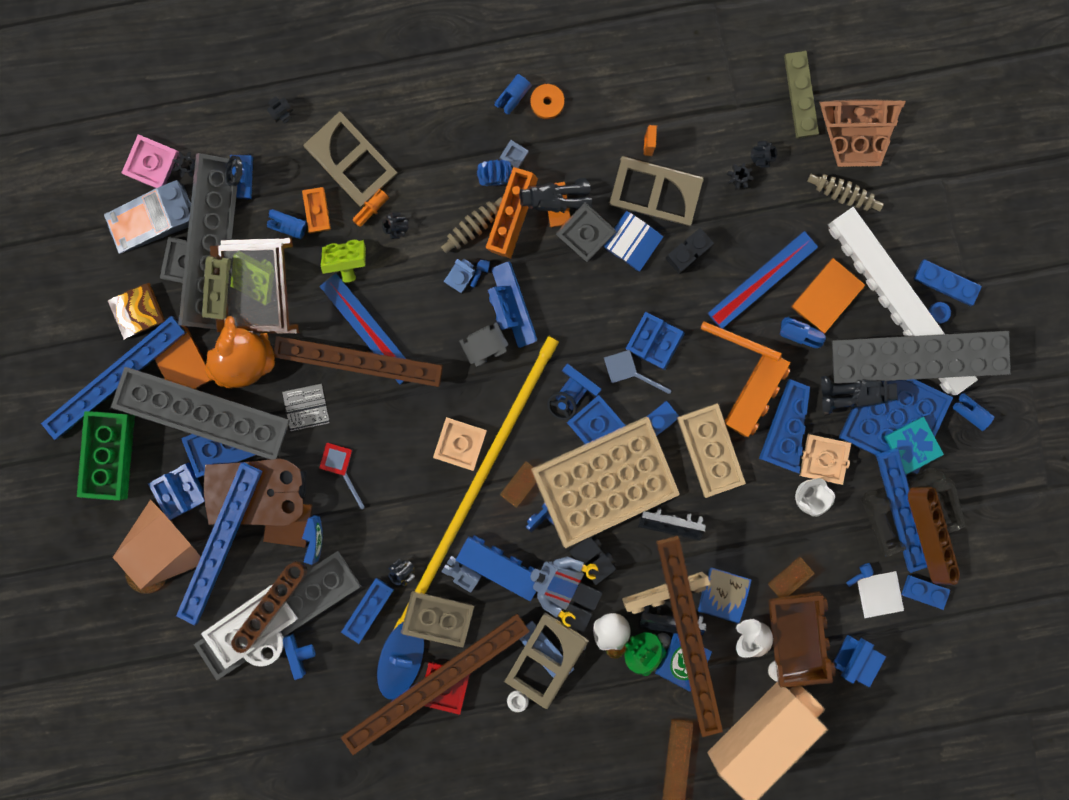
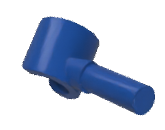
(482, 265)
(866, 571)

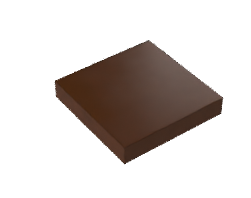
(291, 533)

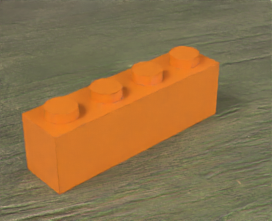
(510, 214)
(756, 394)

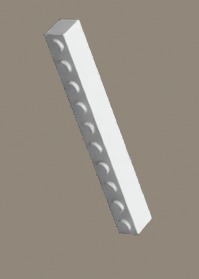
(890, 285)

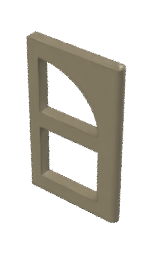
(319, 148)
(687, 184)
(572, 646)

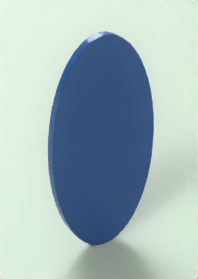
(399, 663)

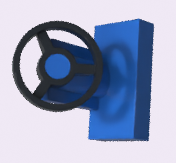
(242, 173)
(571, 393)

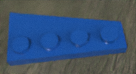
(787, 429)

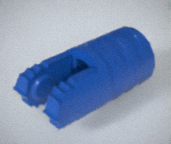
(514, 92)
(287, 224)
(973, 412)

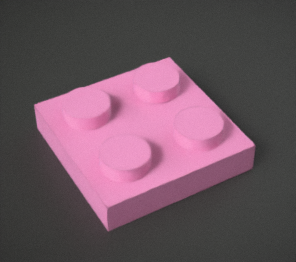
(150, 162)

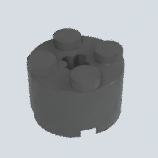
(483, 344)

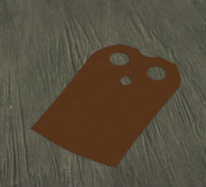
(261, 508)

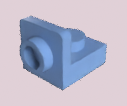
(460, 275)

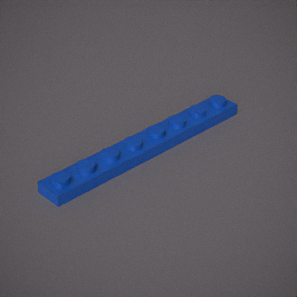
(108, 381)
(219, 543)

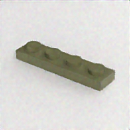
(801, 94)

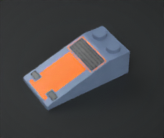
(150, 217)

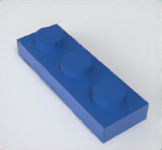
(947, 282)
(367, 610)

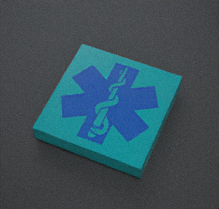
(915, 444)

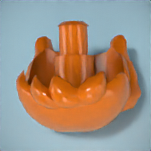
(239, 357)

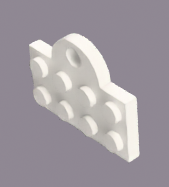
(221, 633)

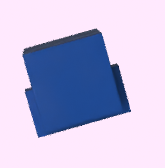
(858, 661)

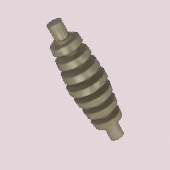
(845, 192)
(473, 225)

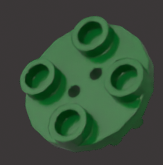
(644, 653)

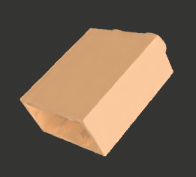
(767, 740)

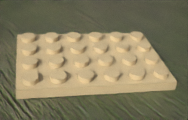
(605, 482)

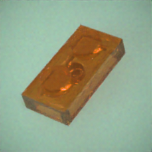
(519, 485)
(791, 578)

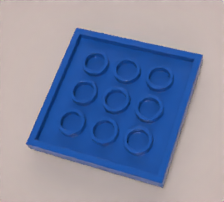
(915, 400)

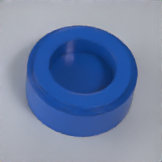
(940, 312)

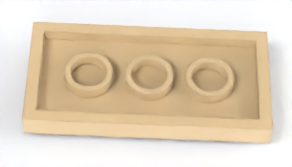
(711, 450)
(658, 595)

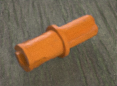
(370, 207)

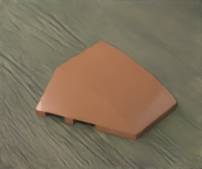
(860, 129)
(155, 549)

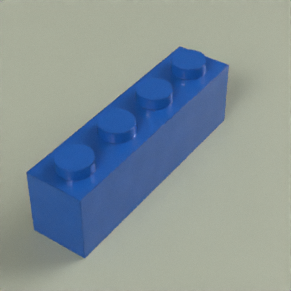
(497, 567)

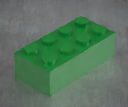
(105, 455)

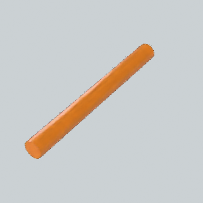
(741, 341)

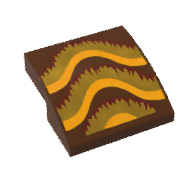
(136, 311)

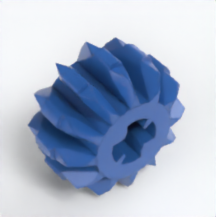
(494, 172)

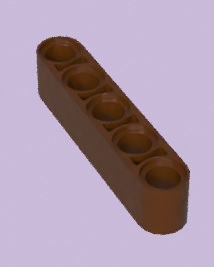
(933, 535)
(264, 616)

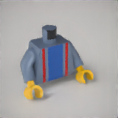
(558, 583)

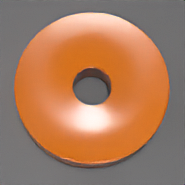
(543, 92)

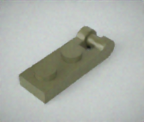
(215, 288)

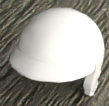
(814, 497)
(611, 631)
(755, 639)

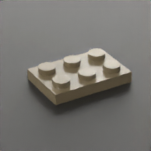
(437, 619)

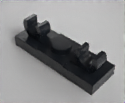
(672, 524)
(663, 623)

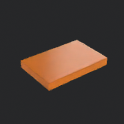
(828, 295)
(183, 363)

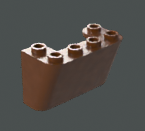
(800, 640)

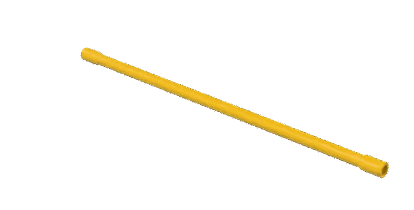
(544, 355)

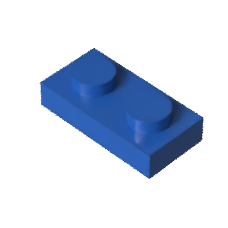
(925, 592)

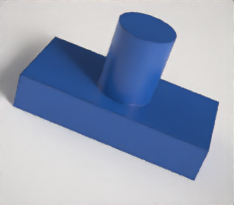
(662, 417)
(296, 655)

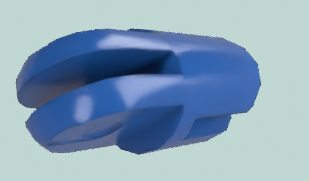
(802, 333)

